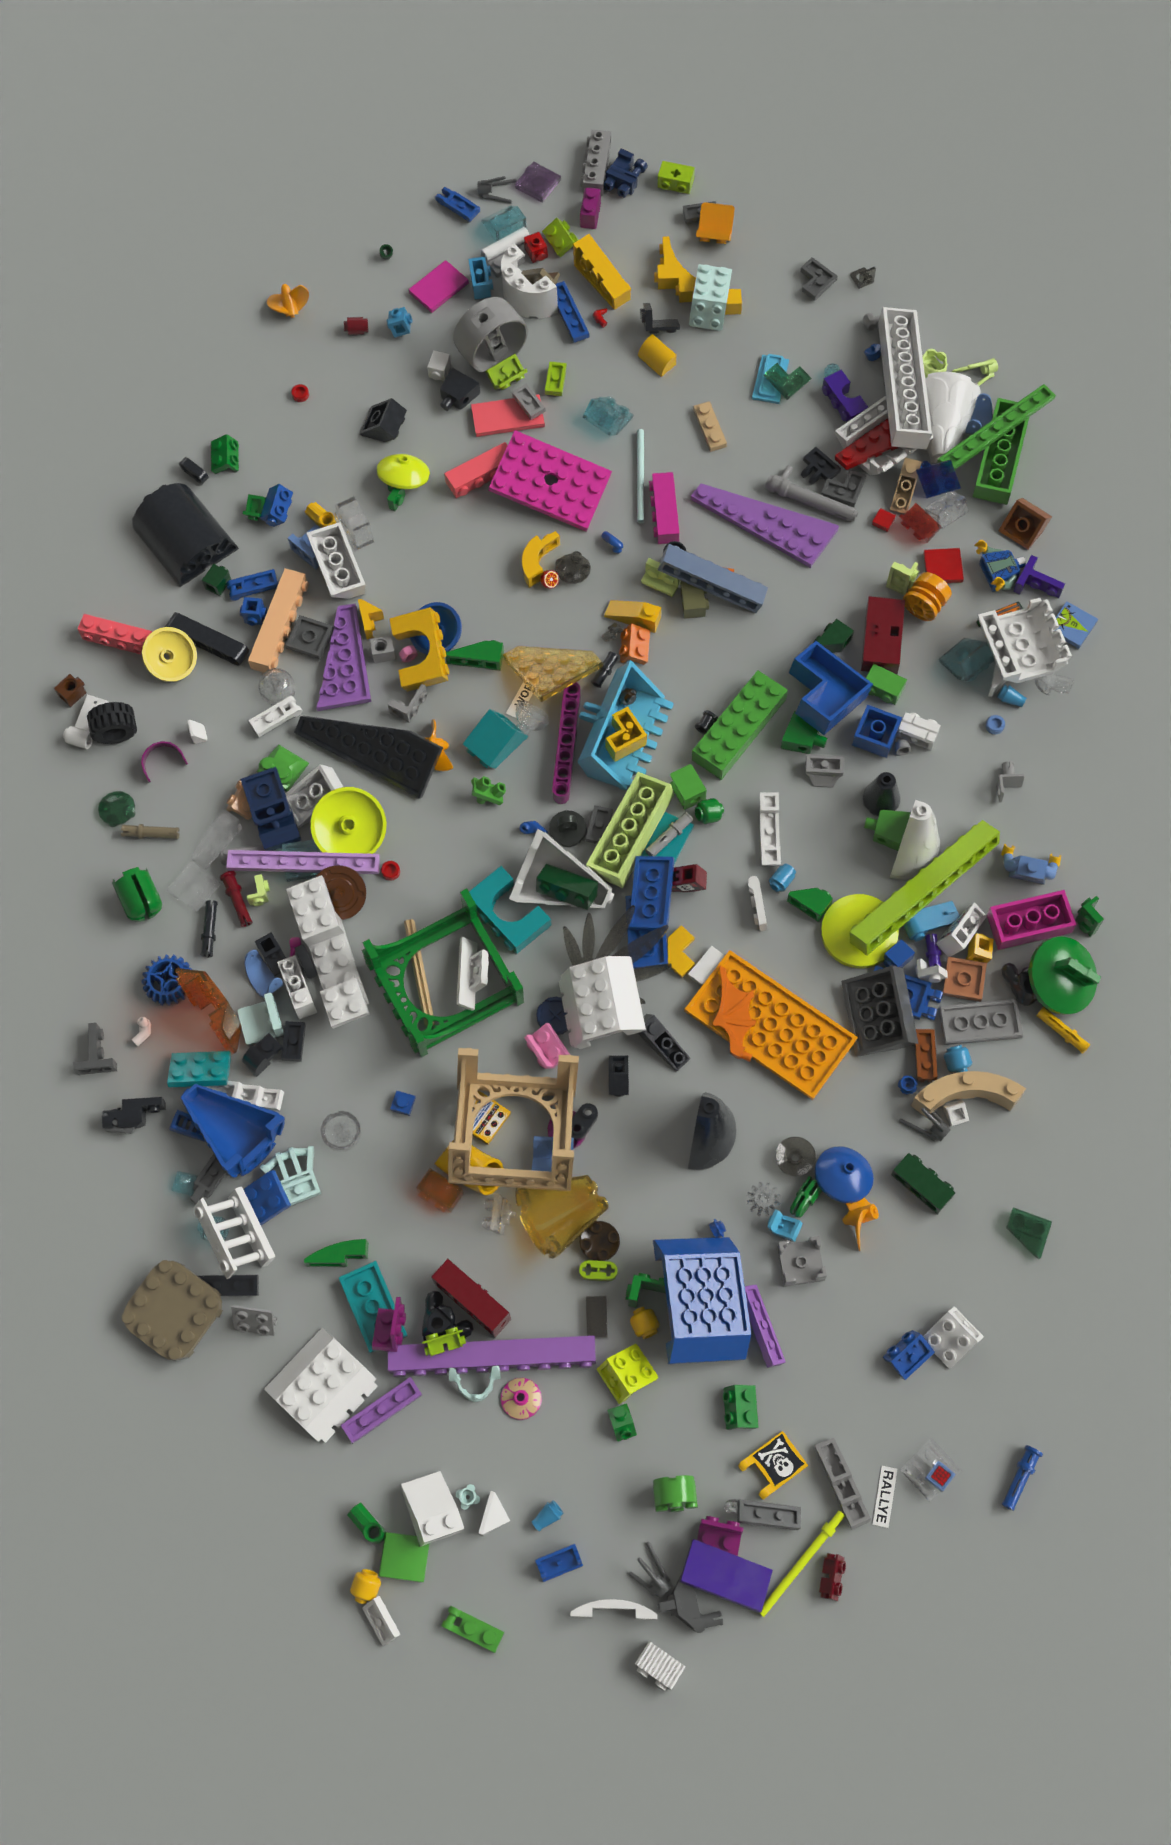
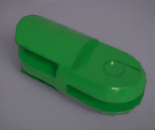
(805, 1197)

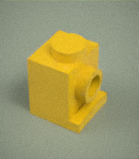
(980, 948)

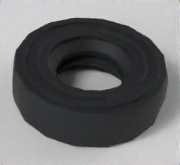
(306, 962)

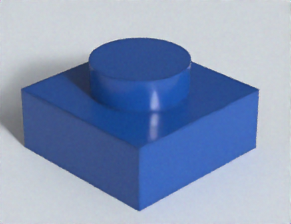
(403, 1103)

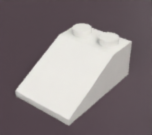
(309, 791)
(432, 1508)

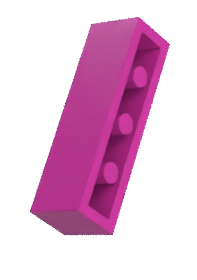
(665, 507)

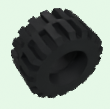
(111, 723)

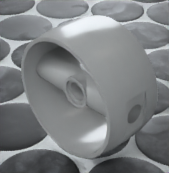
(483, 323)

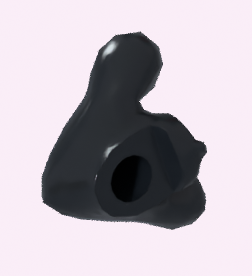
(1019, 984)
(440, 1318)

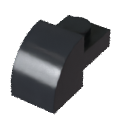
(271, 952)
(258, 1057)

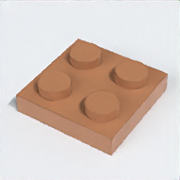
(964, 979)

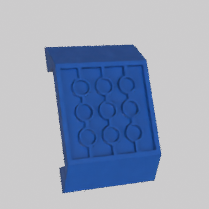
(704, 1300)

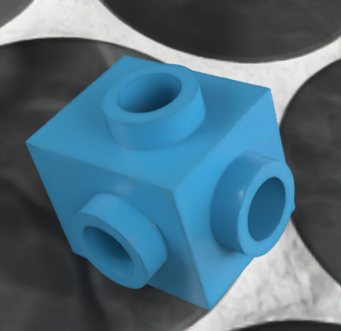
(399, 322)

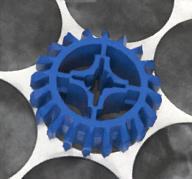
(154, 974)

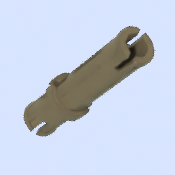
(149, 831)

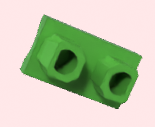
(488, 792)

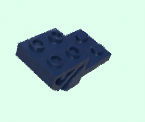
(270, 809)

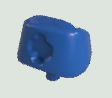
(873, 352)

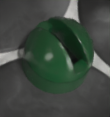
(389, 250)

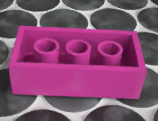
(1031, 919)

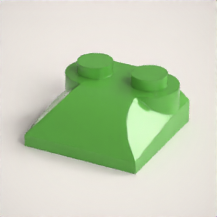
(287, 763)

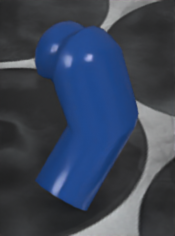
(612, 540)

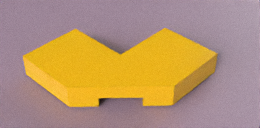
(677, 943)

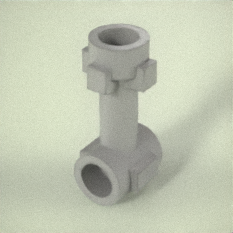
(870, 321)

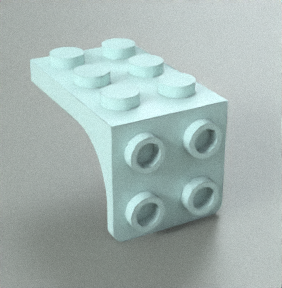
(710, 297)

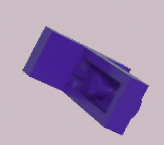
(1038, 580)

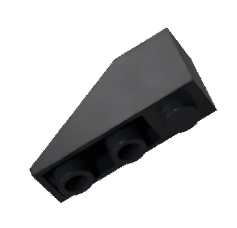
(663, 1042)

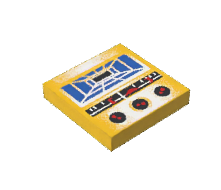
(489, 1120)

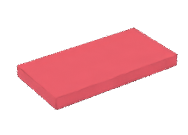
(502, 417)

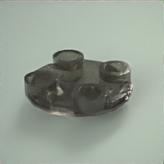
(573, 568)

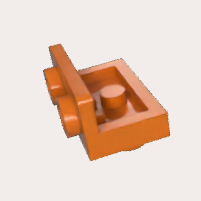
(634, 644)

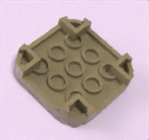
(172, 1310)

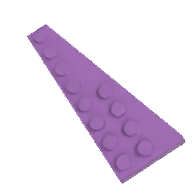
(785, 530)

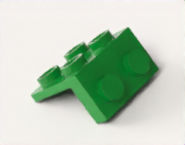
(645, 1282)

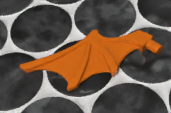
(734, 1015)

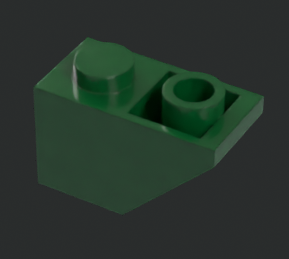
(835, 636)

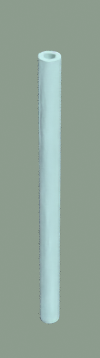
(640, 476)

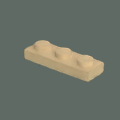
(710, 426)

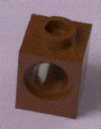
(74, 695)

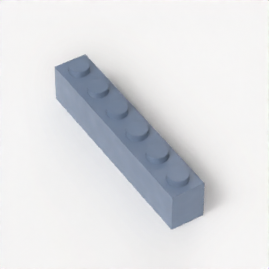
(712, 578)

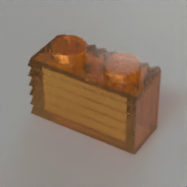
(437, 1189)

